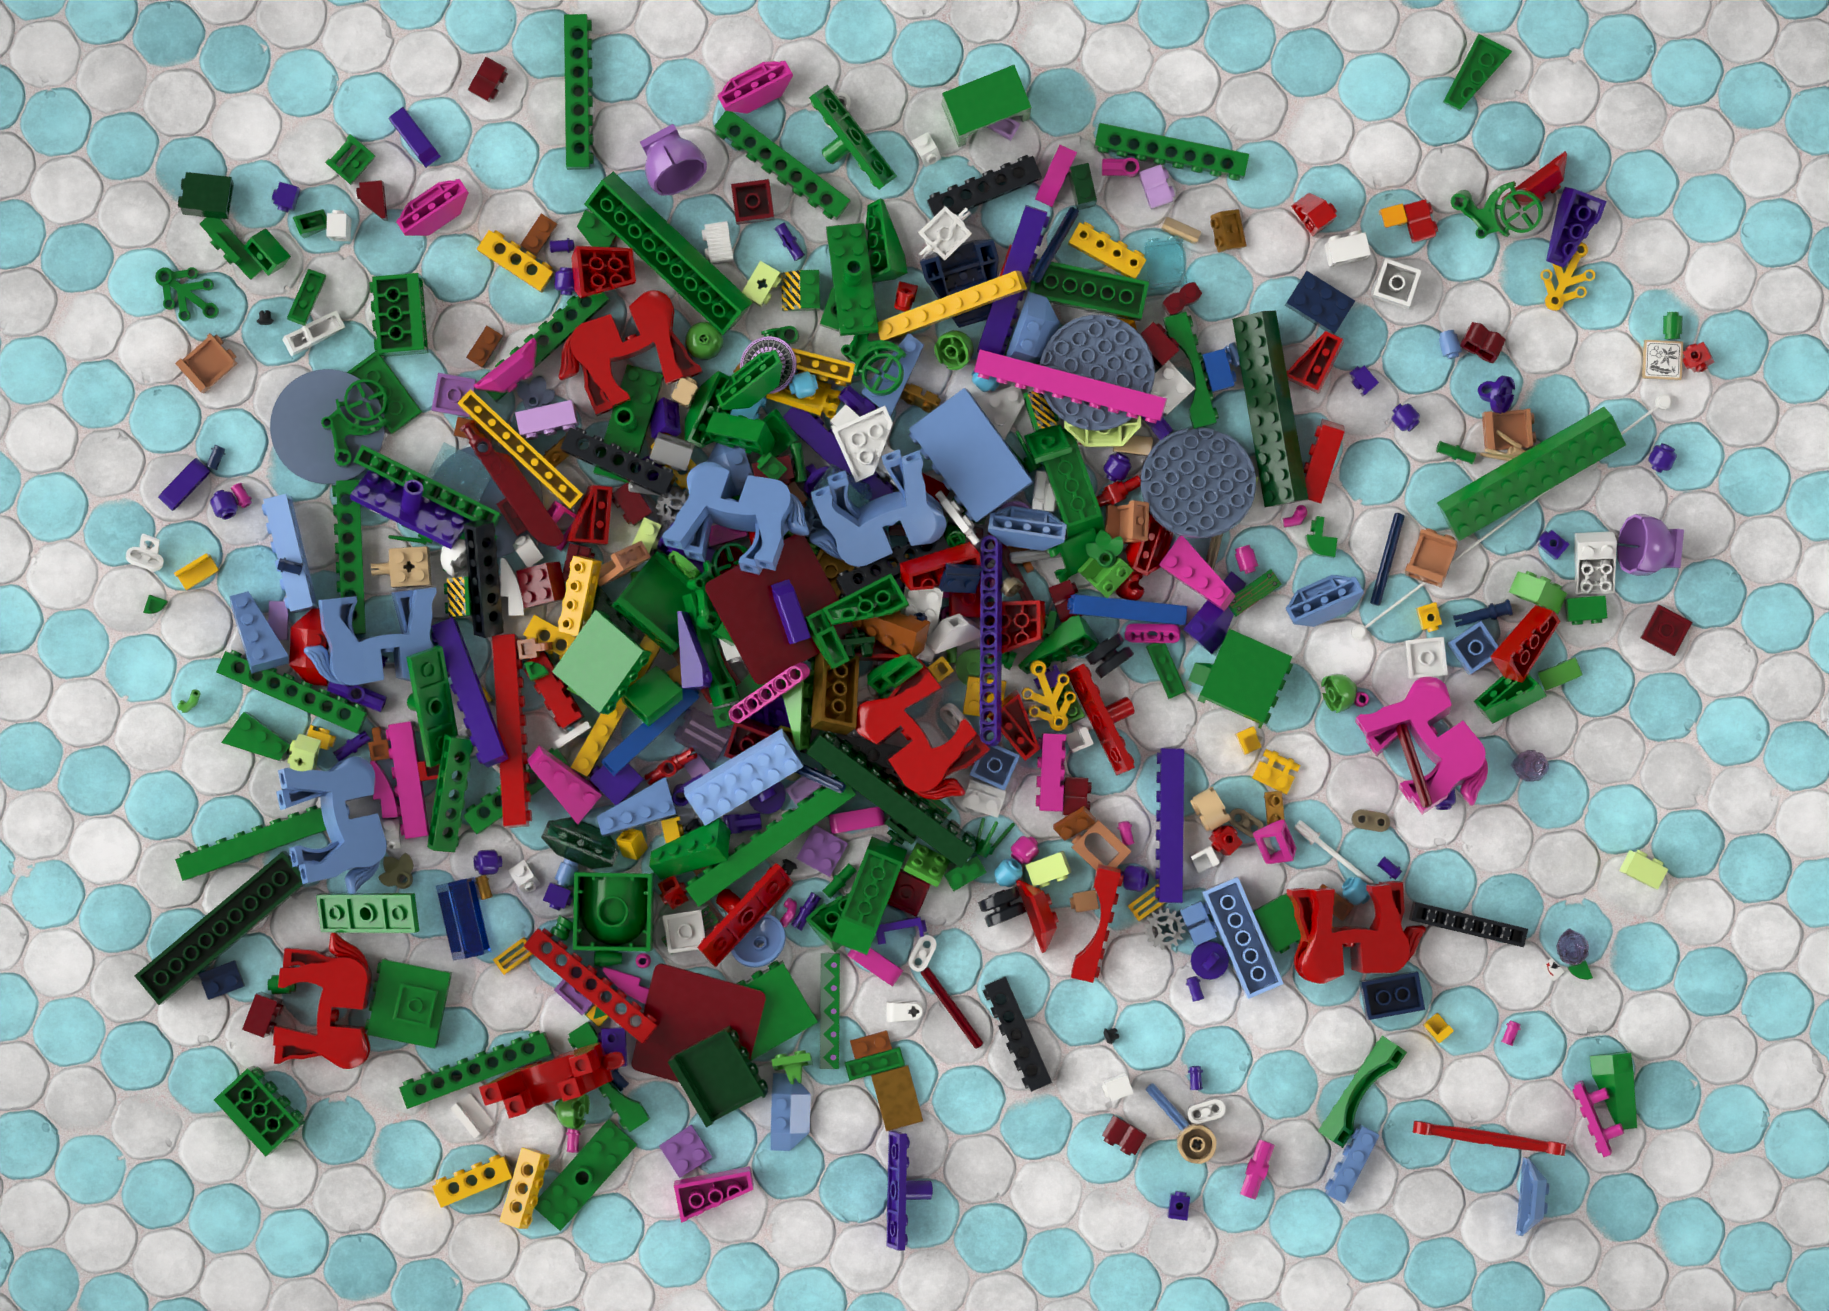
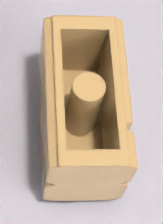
(685, 392)

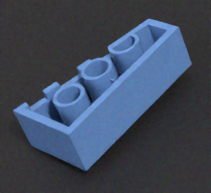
(913, 349)
(258, 638)
(641, 809)

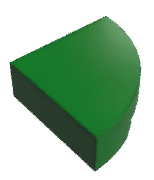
(154, 605)
(535, 670)
(1581, 971)

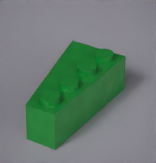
(692, 851)

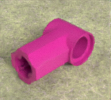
(1117, 167)

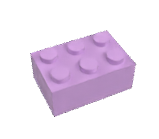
(547, 419)

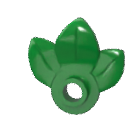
(1105, 545)

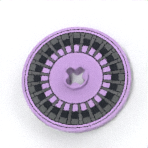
(786, 354)

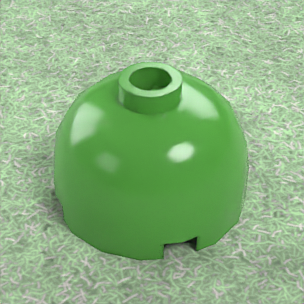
(954, 349)
(703, 350)
(1339, 692)
(571, 1112)

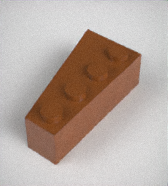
(897, 631)

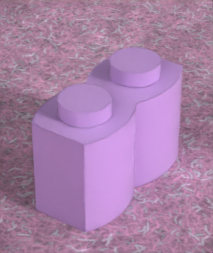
(1156, 186)

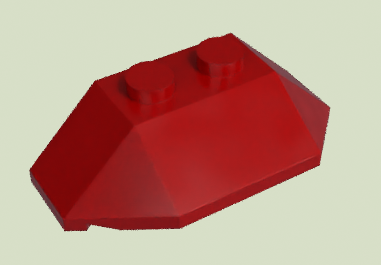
(1542, 181)
(1147, 555)
(307, 633)
(1039, 913)

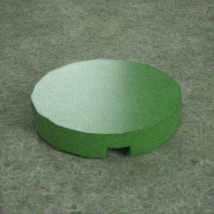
(684, 564)
(969, 664)

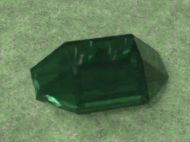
(580, 843)

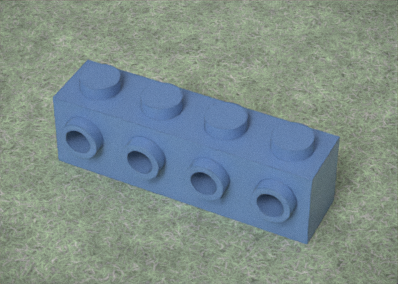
(1352, 1163)

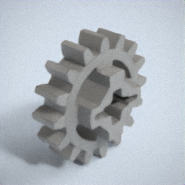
(674, 503)
(1169, 920)

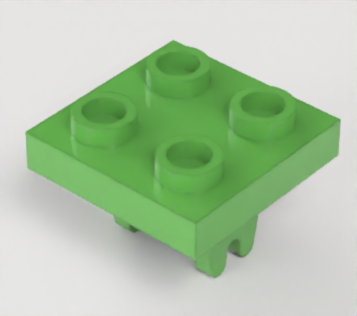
(926, 865)
(792, 1064)

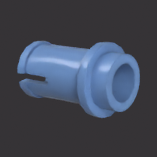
(1232, 349)

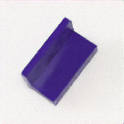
(665, 418)

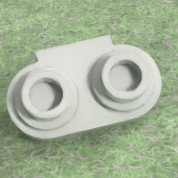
(144, 556)

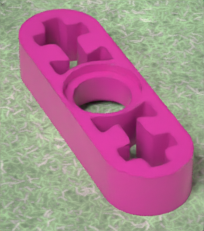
(1166, 637)

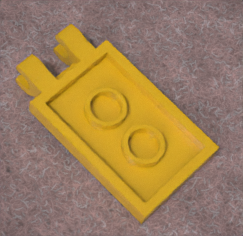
(815, 404)

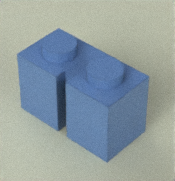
(1198, 923)

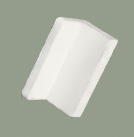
(472, 1115)

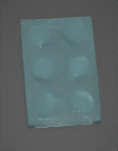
(460, 472)

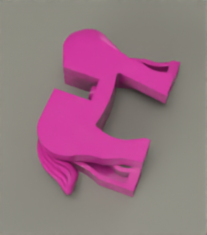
(1456, 753)

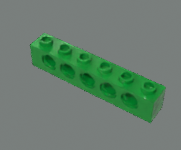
(442, 802)
(480, 823)

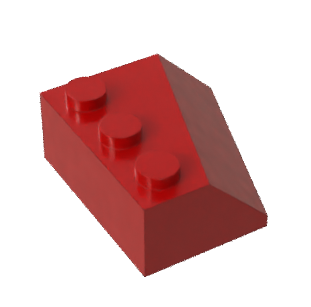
(601, 269)
(1021, 623)

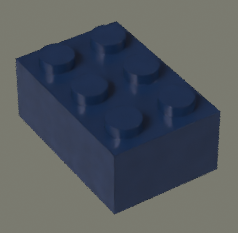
(1319, 303)
(1392, 995)

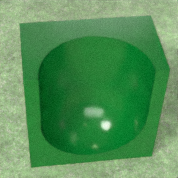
(985, 103)
(613, 911)

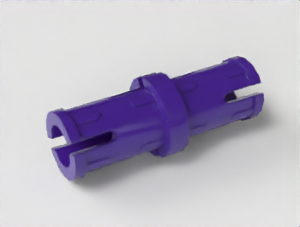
(789, 241)
(352, 746)
(806, 910)

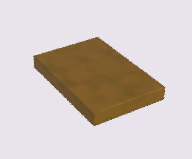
(897, 1098)

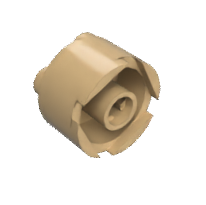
(1211, 809)
(1207, 1144)

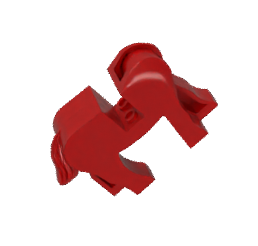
(600, 343)
(918, 763)
(1372, 949)
(345, 985)
(562, 1077)

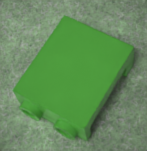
(1105, 579)

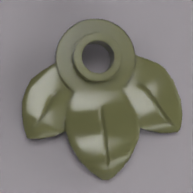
(395, 869)

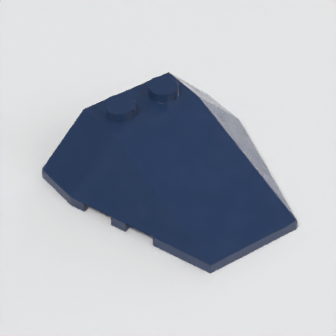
(966, 267)

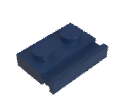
(960, 578)
(221, 980)

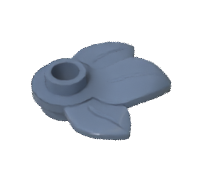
(535, 391)

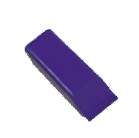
(414, 137)
(790, 611)

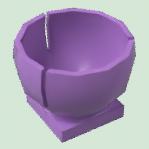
(672, 162)
(1656, 545)

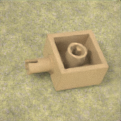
(397, 563)

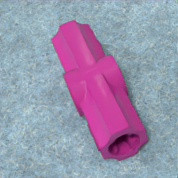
(1257, 1169)

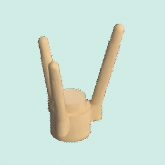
(1511, 453)

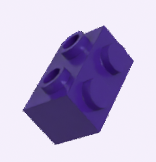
(614, 1040)

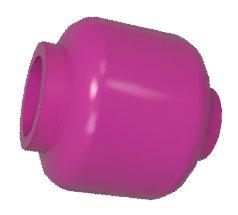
(1024, 850)

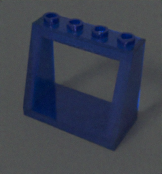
(463, 919)

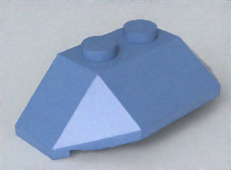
(1033, 329)
(735, 461)
(1027, 528)
(1324, 600)
(789, 1113)
(1531, 1197)

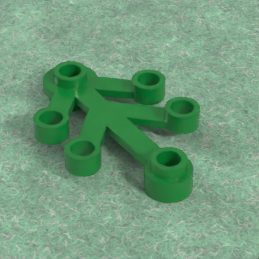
(184, 291)

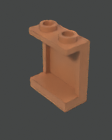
(207, 363)
(1514, 424)
(1128, 521)
(1431, 557)

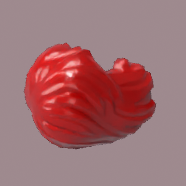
(1130, 587)

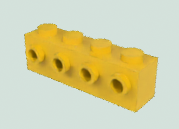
(1107, 251)
(824, 367)
(579, 594)

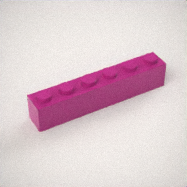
(409, 786)

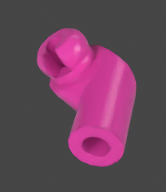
(1297, 518)
(790, 913)

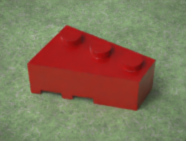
(1314, 213)
(1316, 363)
(593, 517)
(1016, 726)

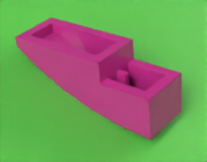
(1055, 175)
(384, 791)
(628, 984)

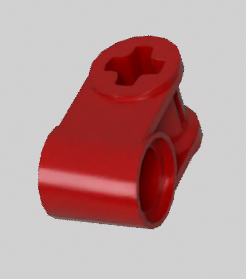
(905, 296)

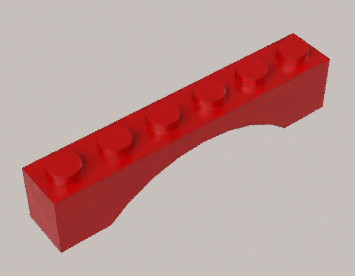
(1086, 961)

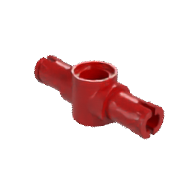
(1118, 491)
(677, 761)

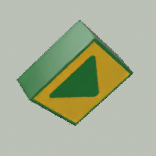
(596, 1015)

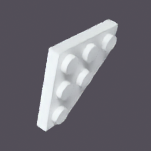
(1002, 408)
(864, 441)

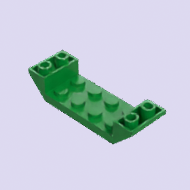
(1074, 491)
(869, 895)

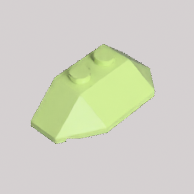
(1112, 437)

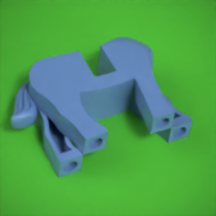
(762, 508)
(860, 533)
(360, 661)
(355, 842)

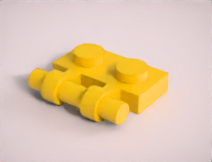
(1274, 777)

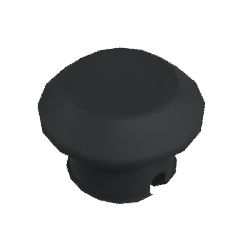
(265, 318)
(692, 825)
(789, 866)
(1110, 1035)

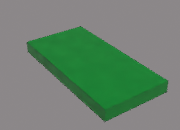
(400, 405)

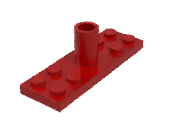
(1103, 718)
(743, 913)

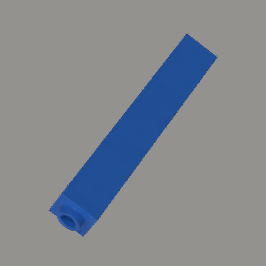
(1127, 609)
(645, 735)

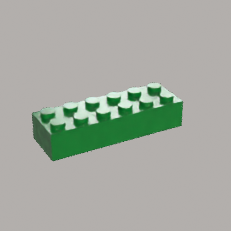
(1092, 290)

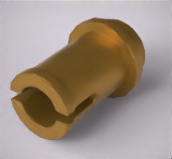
(483, 887)

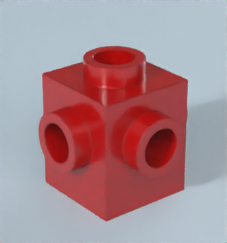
(1697, 357)
(1225, 839)
(673, 892)

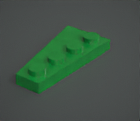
(1477, 67)

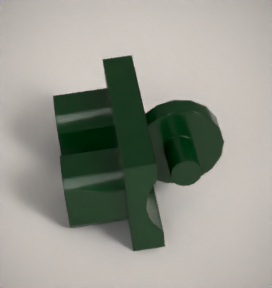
(857, 640)
(900, 830)

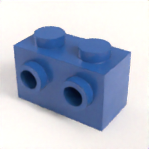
(1218, 370)

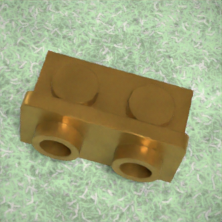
(1228, 230)

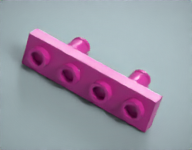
(1595, 1128)

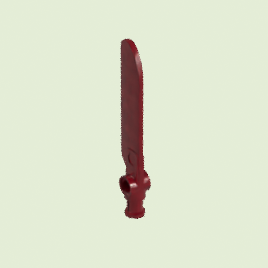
(515, 489)

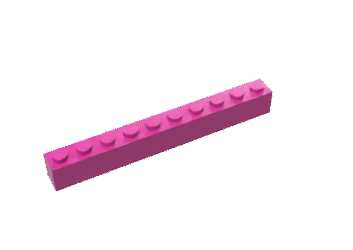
(1070, 385)

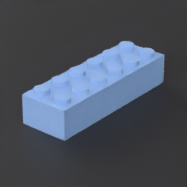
(288, 544)
(743, 777)
(1242, 937)

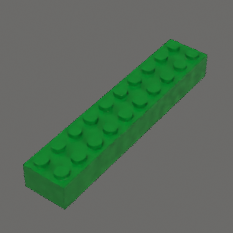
(668, 253)
(1531, 473)
(767, 843)

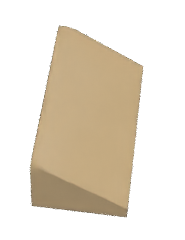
(1181, 230)
(1136, 445)

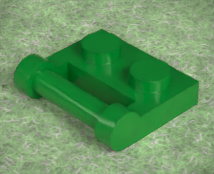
(355, 163)
(798, 458)

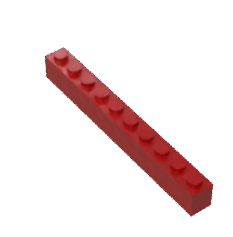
(511, 730)

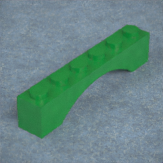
(1201, 409)
(723, 687)
(629, 1110)
(1340, 1121)

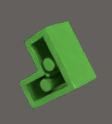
(1538, 591)

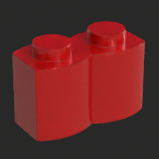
(1419, 221)

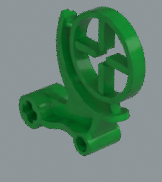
(1487, 218)
(861, 350)
(342, 426)
(698, 584)

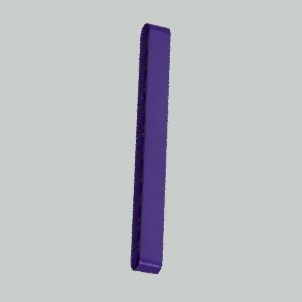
(994, 649)

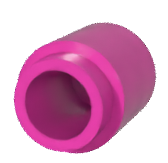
(1246, 559)

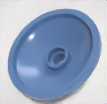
(766, 931)

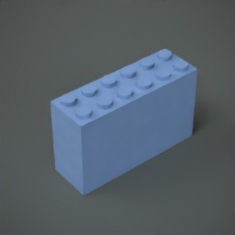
(970, 456)

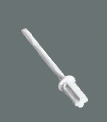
(1312, 836)

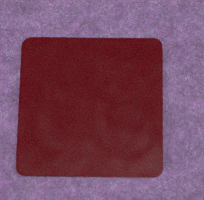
(752, 617)
(690, 1010)

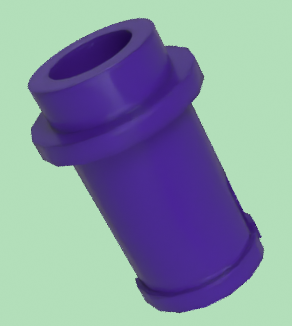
(562, 246)
(1389, 868)
(1195, 989)
(1195, 1077)

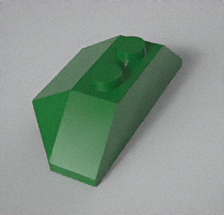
(751, 382)
(703, 408)

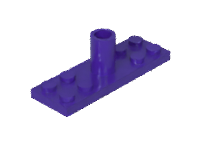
(409, 508)
(901, 1190)

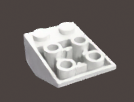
(1595, 562)

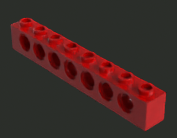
(535, 946)

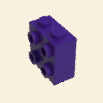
(616, 787)

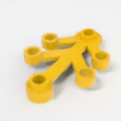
(1565, 280)
(1049, 698)

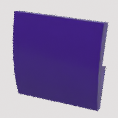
(773, 714)

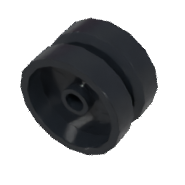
(1109, 655)
(1001, 905)

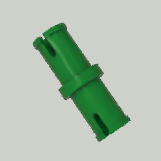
(1455, 452)
(839, 880)

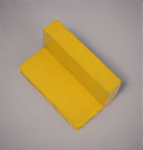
(197, 571)

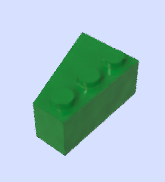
(740, 432)
(1508, 697)
(257, 738)

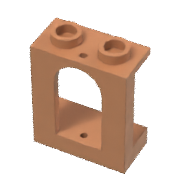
(623, 563)
(1098, 827)

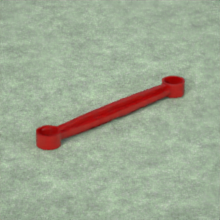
(1488, 1137)

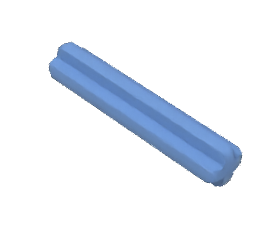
(1167, 1107)

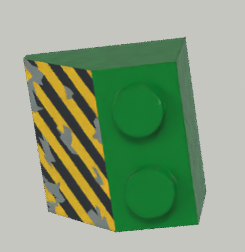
(801, 290)
(1039, 411)
(458, 597)

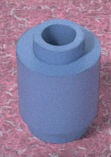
(1449, 344)
(565, 873)

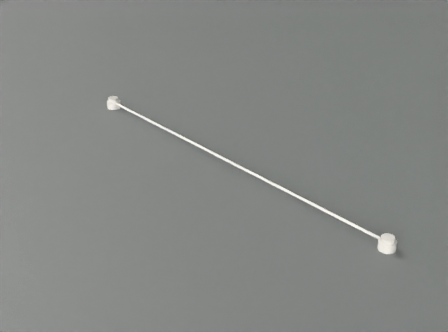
(1359, 631)

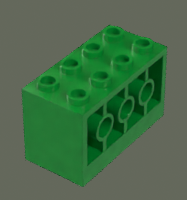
(412, 314)
(250, 1119)

